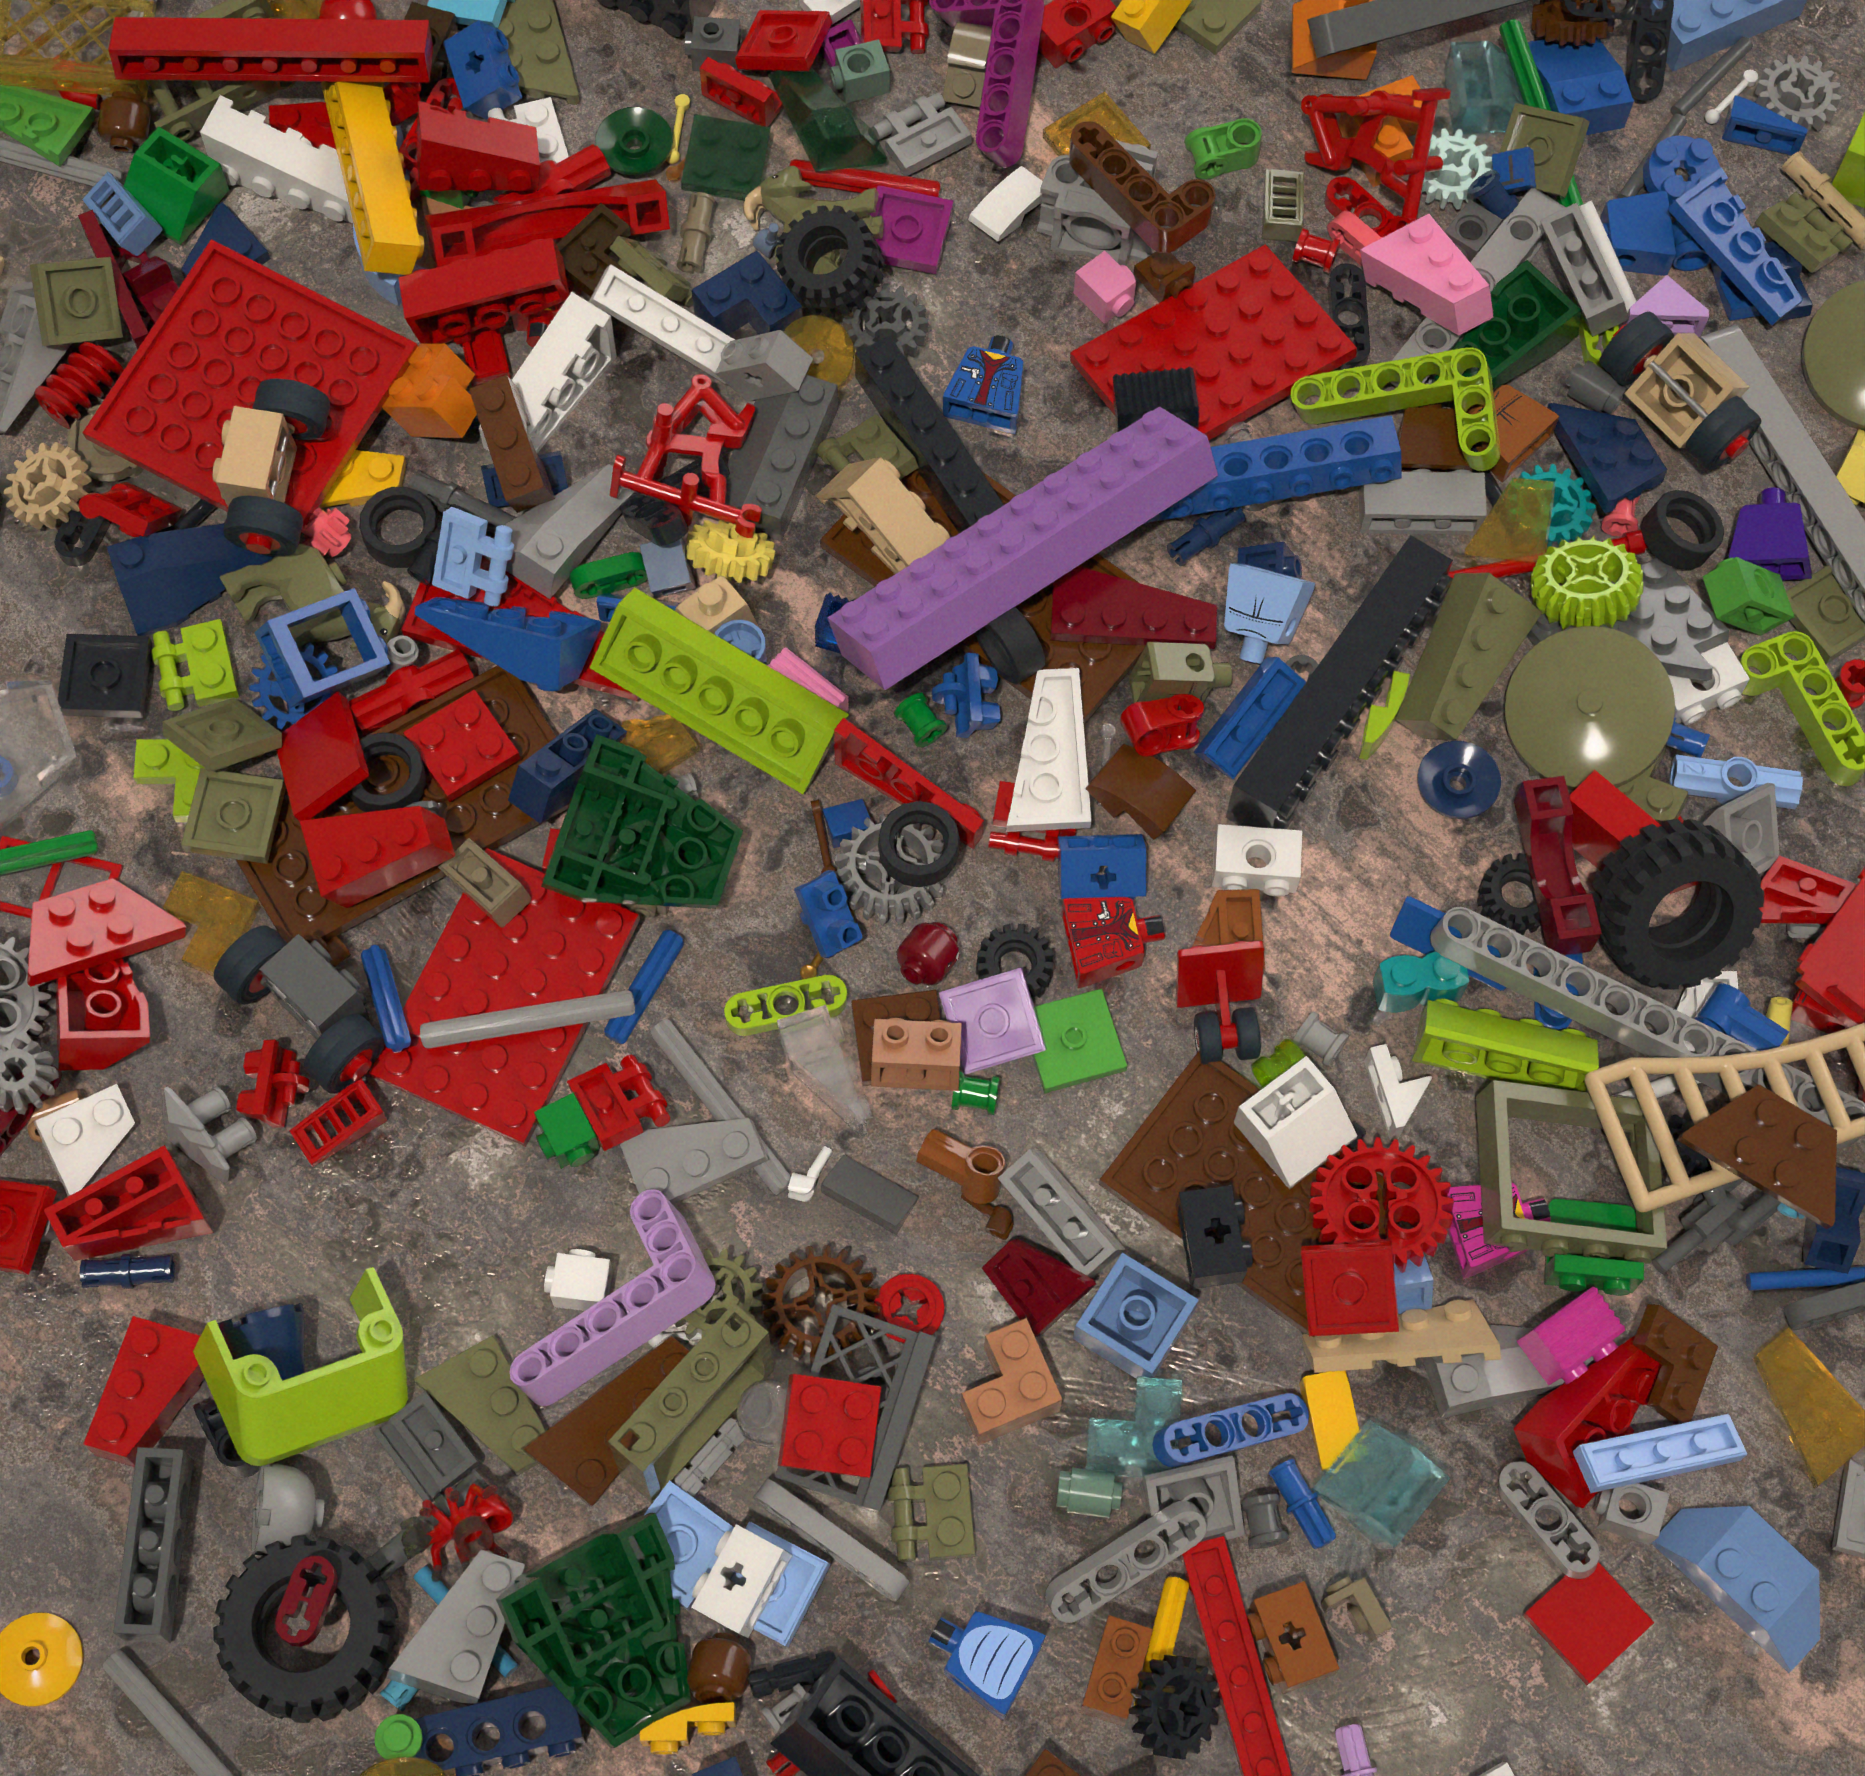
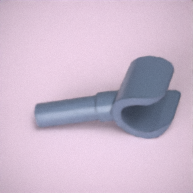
(767, 240)

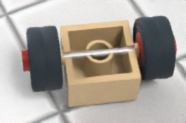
(1682, 389)
(260, 462)

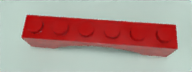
(512, 224)

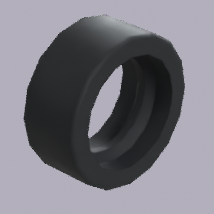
(389, 501)
(1670, 546)
(1011, 646)
(396, 745)
(911, 814)

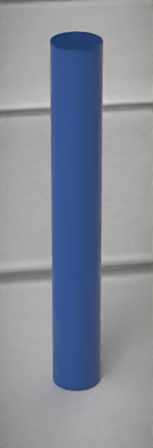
(1803, 1278)

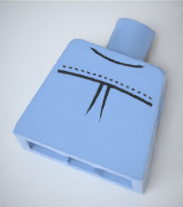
(1264, 608)

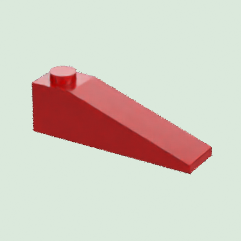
(99, 1017)
(1586, 1411)

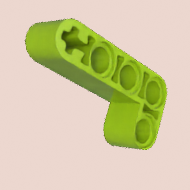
(1838, 751)

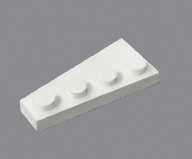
(1053, 758)

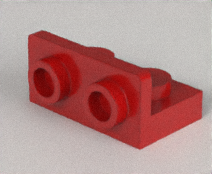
(738, 92)

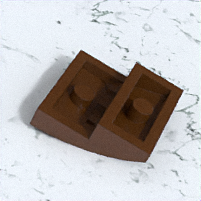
(1142, 788)

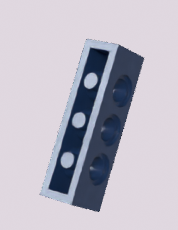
(508, 1715)

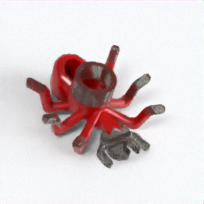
(468, 1525)

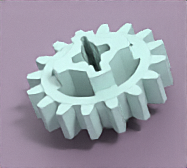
(1458, 159)

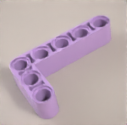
(629, 1315)

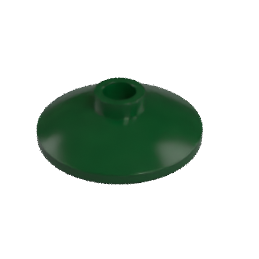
(634, 128)

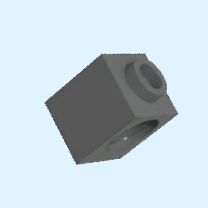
(1472, 223)

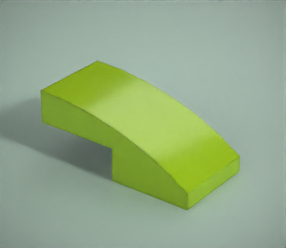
(1381, 719)

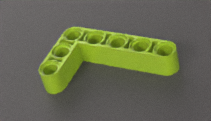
(1411, 393)

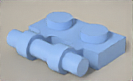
(460, 556)

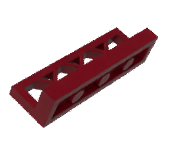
(126, 299)

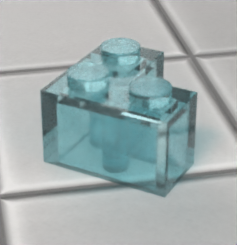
(1127, 1445)

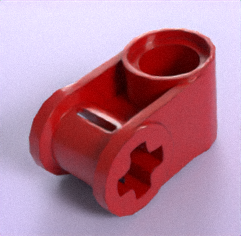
(1160, 726)

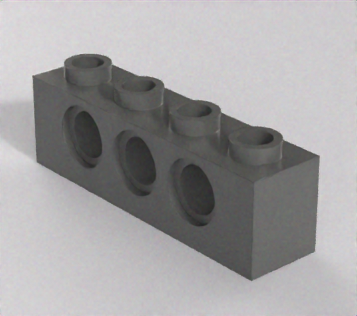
(153, 1545)

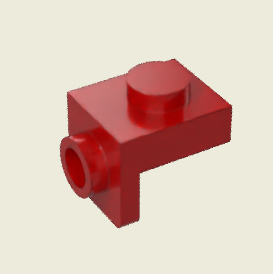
(403, 100)

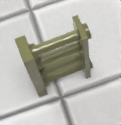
(191, 118)

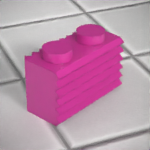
(1572, 1336)

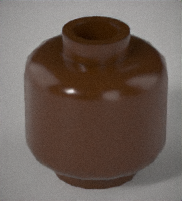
(124, 121)
(719, 1669)

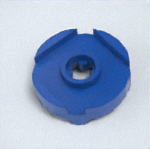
(1674, 152)

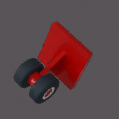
(1219, 977)

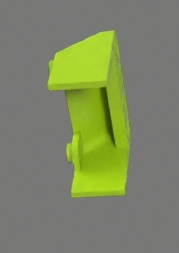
(286, 1417)

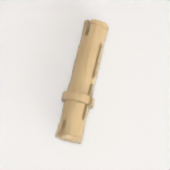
(1826, 196)

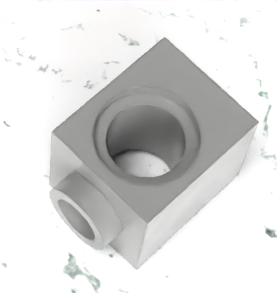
(1651, 1511)

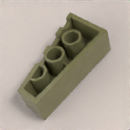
(1465, 654)

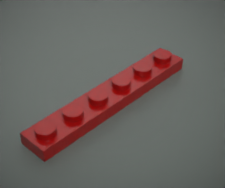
(1234, 1660)

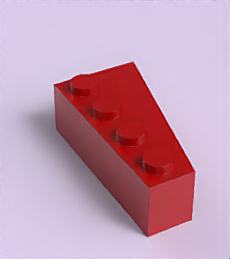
(483, 291)

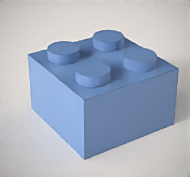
(1135, 1318)

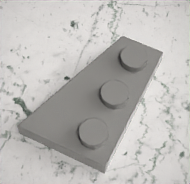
(692, 1156)

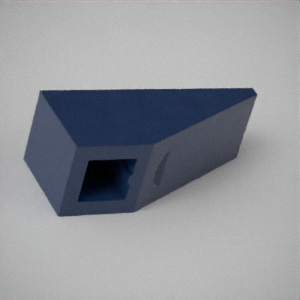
(551, 774)

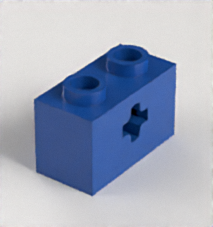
(482, 69)
(1080, 861)

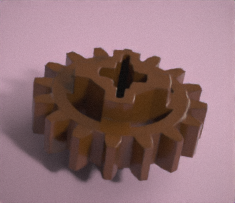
(1560, 27)

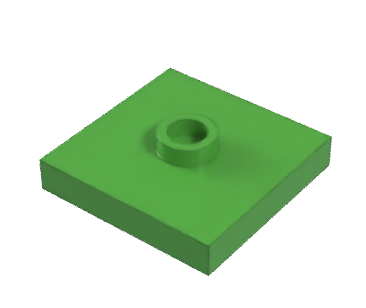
(1078, 1042)

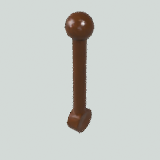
(821, 836)

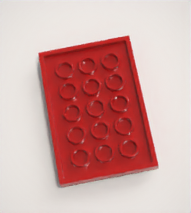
(1239, 329)
(541, 956)

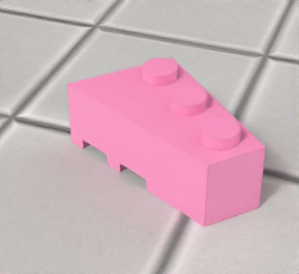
(1431, 273)

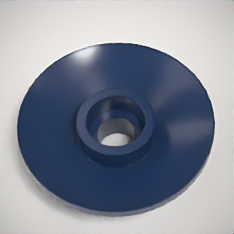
(1461, 763)

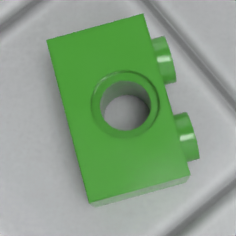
(1748, 596)

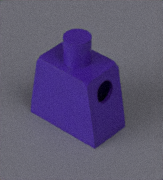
(1773, 536)

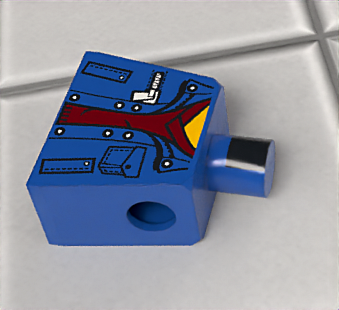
(986, 387)

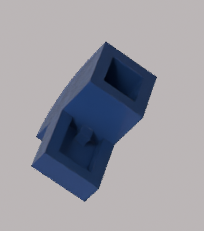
(1837, 1246)

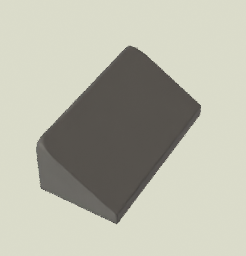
(869, 1194)

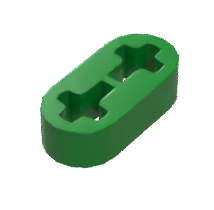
(608, 575)

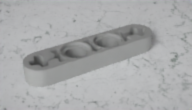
(831, 1540)
(1130, 1568)

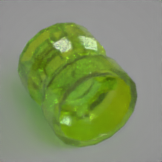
(1283, 1058)

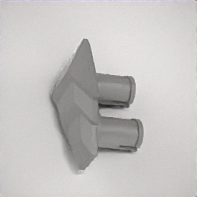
(186, 1130)

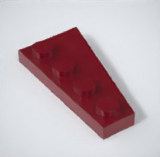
(1120, 611)

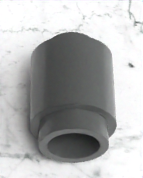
(1595, 387)

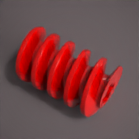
(76, 382)

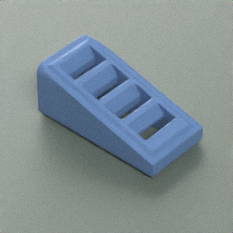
(135, 233)

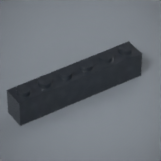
(925, 433)

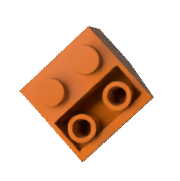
(1346, 64)

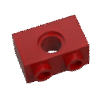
(1073, 27)

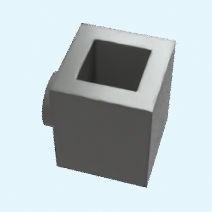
(714, 39)

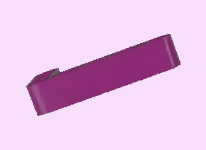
(1008, 69)

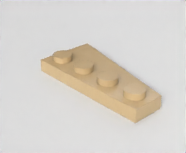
(1433, 1332)

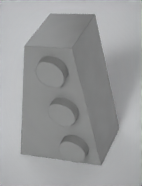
(461, 1635)

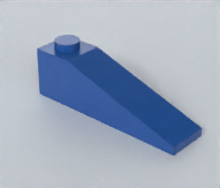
(529, 647)

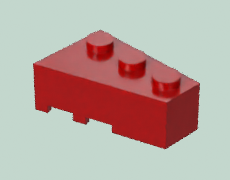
(129, 1210)

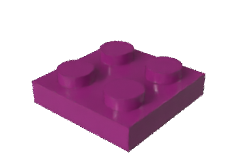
(912, 228)

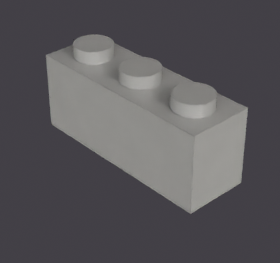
(1584, 269)
(1424, 503)
(1061, 1213)

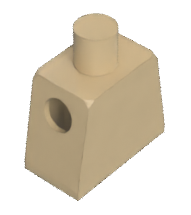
(715, 605)

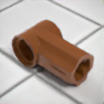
(972, 1168)

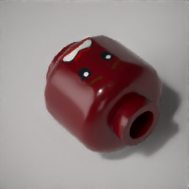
(928, 953)

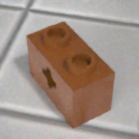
(1295, 1611)
(1116, 1670)

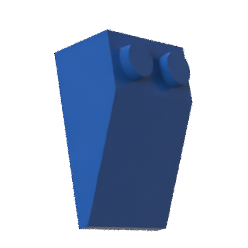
(1584, 83)

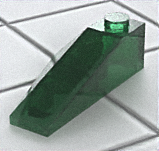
(825, 123)

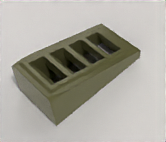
(1277, 227)

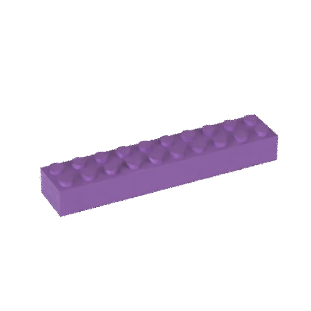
(1022, 547)

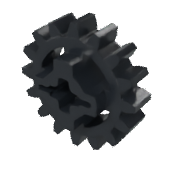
(1174, 1706)

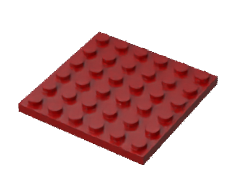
(213, 349)

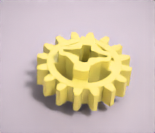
(727, 553)

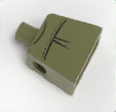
(1176, 669)

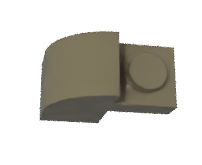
(967, 63)

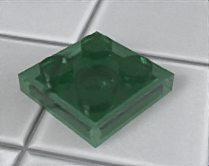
(724, 157)

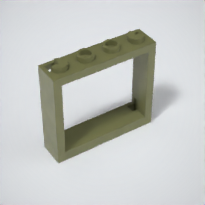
(1573, 1108)
(692, 1402)

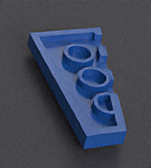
(1727, 237)

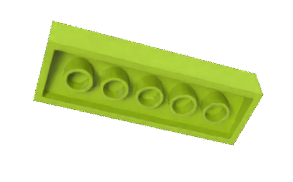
(717, 690)

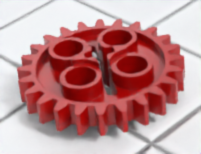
(1423, 1205)

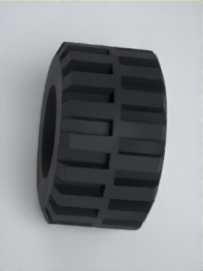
(810, 241)

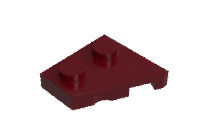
(1036, 1284)

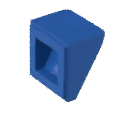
(842, 818)

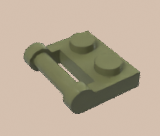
(868, 441)

